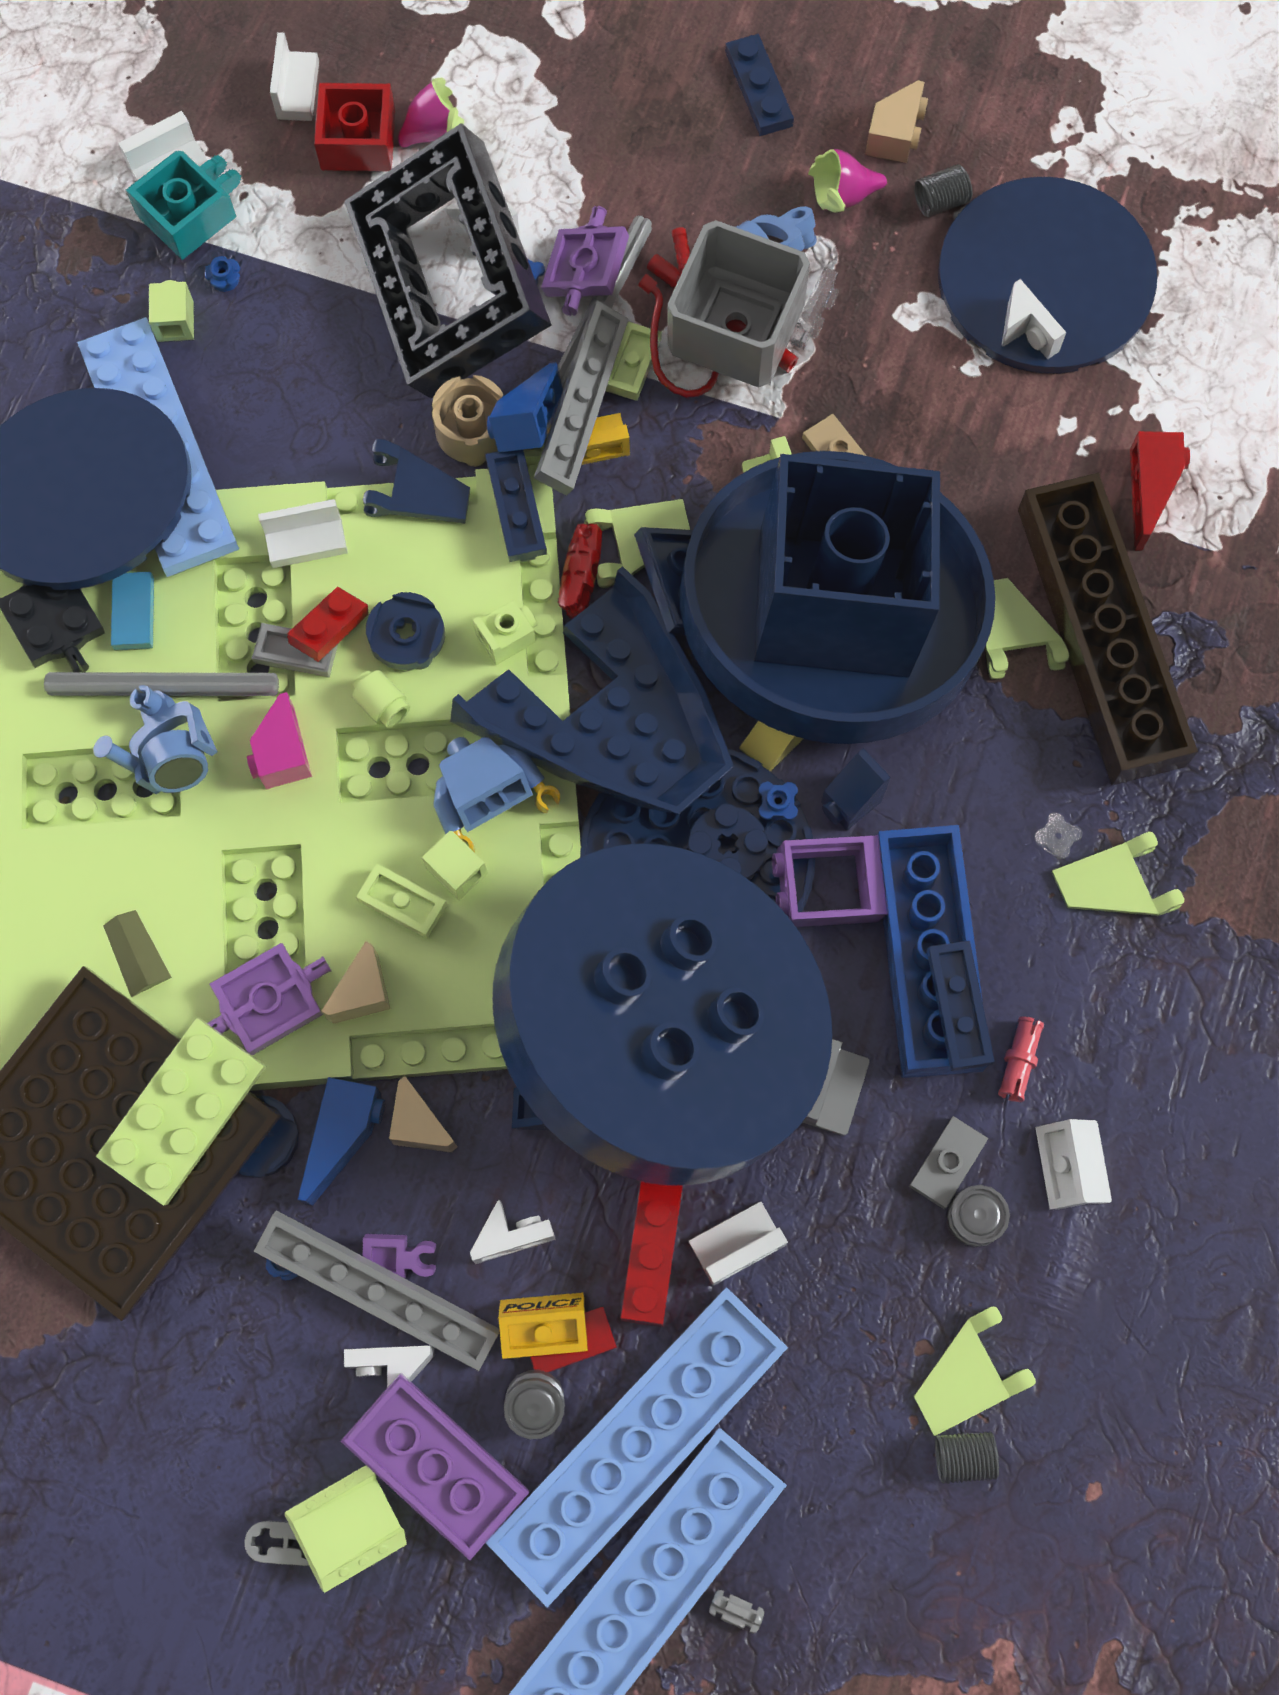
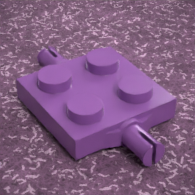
(585, 261)
(267, 998)

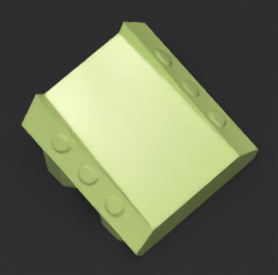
(346, 1528)

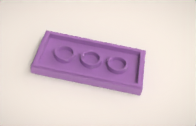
(435, 1466)

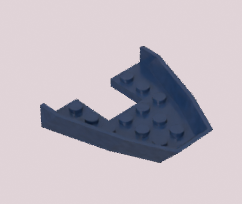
(636, 739)

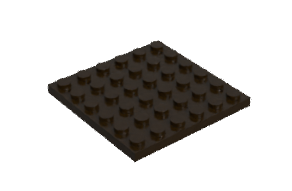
(56, 1113)

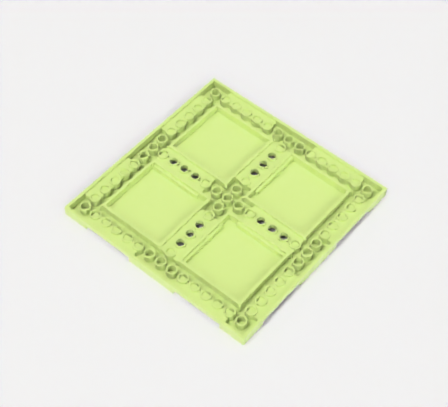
(203, 852)

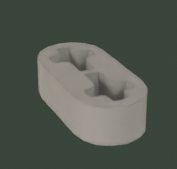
(276, 1554)

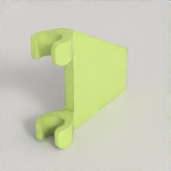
(625, 524)
(1018, 627)
(1113, 881)
(966, 1379)

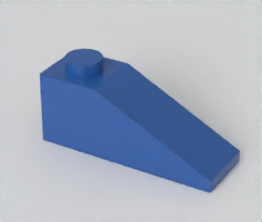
(526, 412)
(340, 1131)

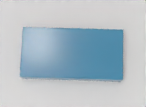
(132, 611)

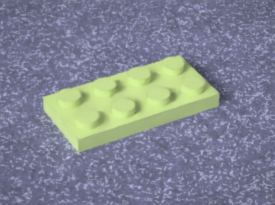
(181, 1111)

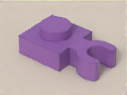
(394, 1255)

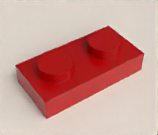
(327, 624)

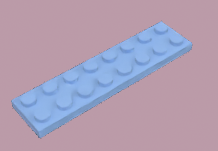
(133, 363)
(636, 1447)
(657, 1575)

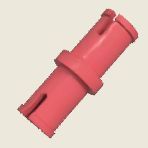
(1021, 1059)

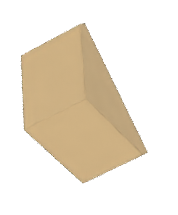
(360, 989)
(415, 1123)

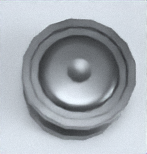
(978, 1215)
(534, 1404)

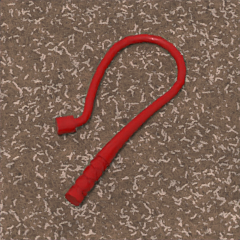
(649, 285)

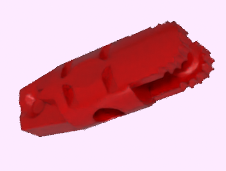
(580, 569)

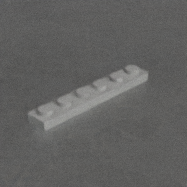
(581, 398)
(377, 1290)

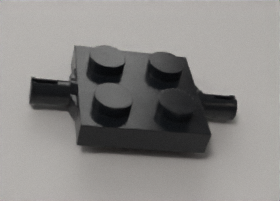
(51, 623)

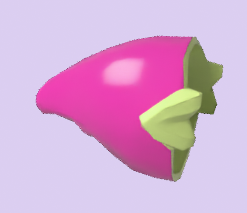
(429, 115)
(842, 180)

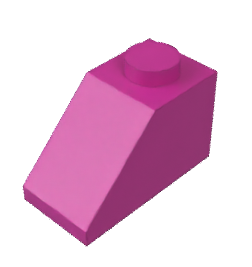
(279, 747)

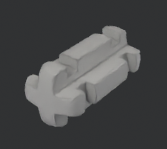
(736, 1611)

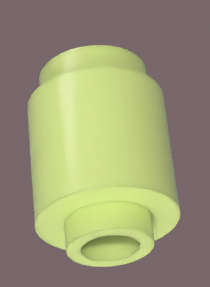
(380, 698)

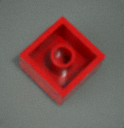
(355, 126)

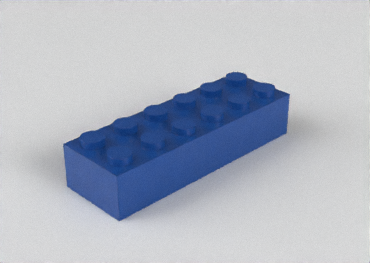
(924, 909)

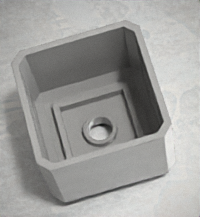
(737, 279)

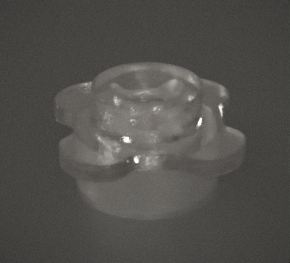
(1053, 845)

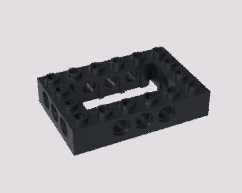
(381, 213)

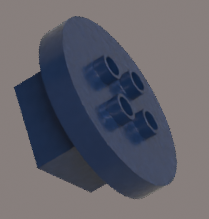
(836, 596)
(662, 1014)

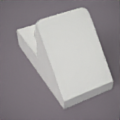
(1029, 316)
(498, 1240)
(398, 1360)

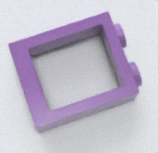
(868, 874)

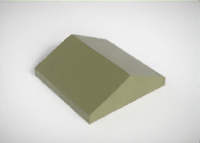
(135, 953)

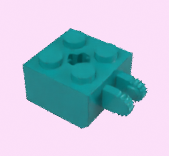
(185, 201)

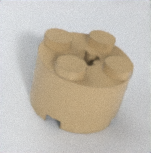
(461, 417)

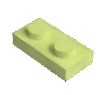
(632, 362)
(401, 900)

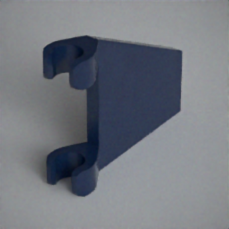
(418, 488)

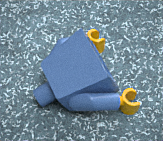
(484, 782)

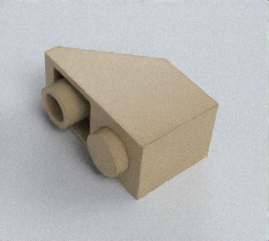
(894, 123)

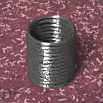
(943, 190)
(966, 1457)

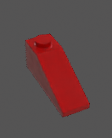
(1155, 469)

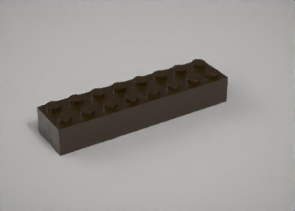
(1106, 629)

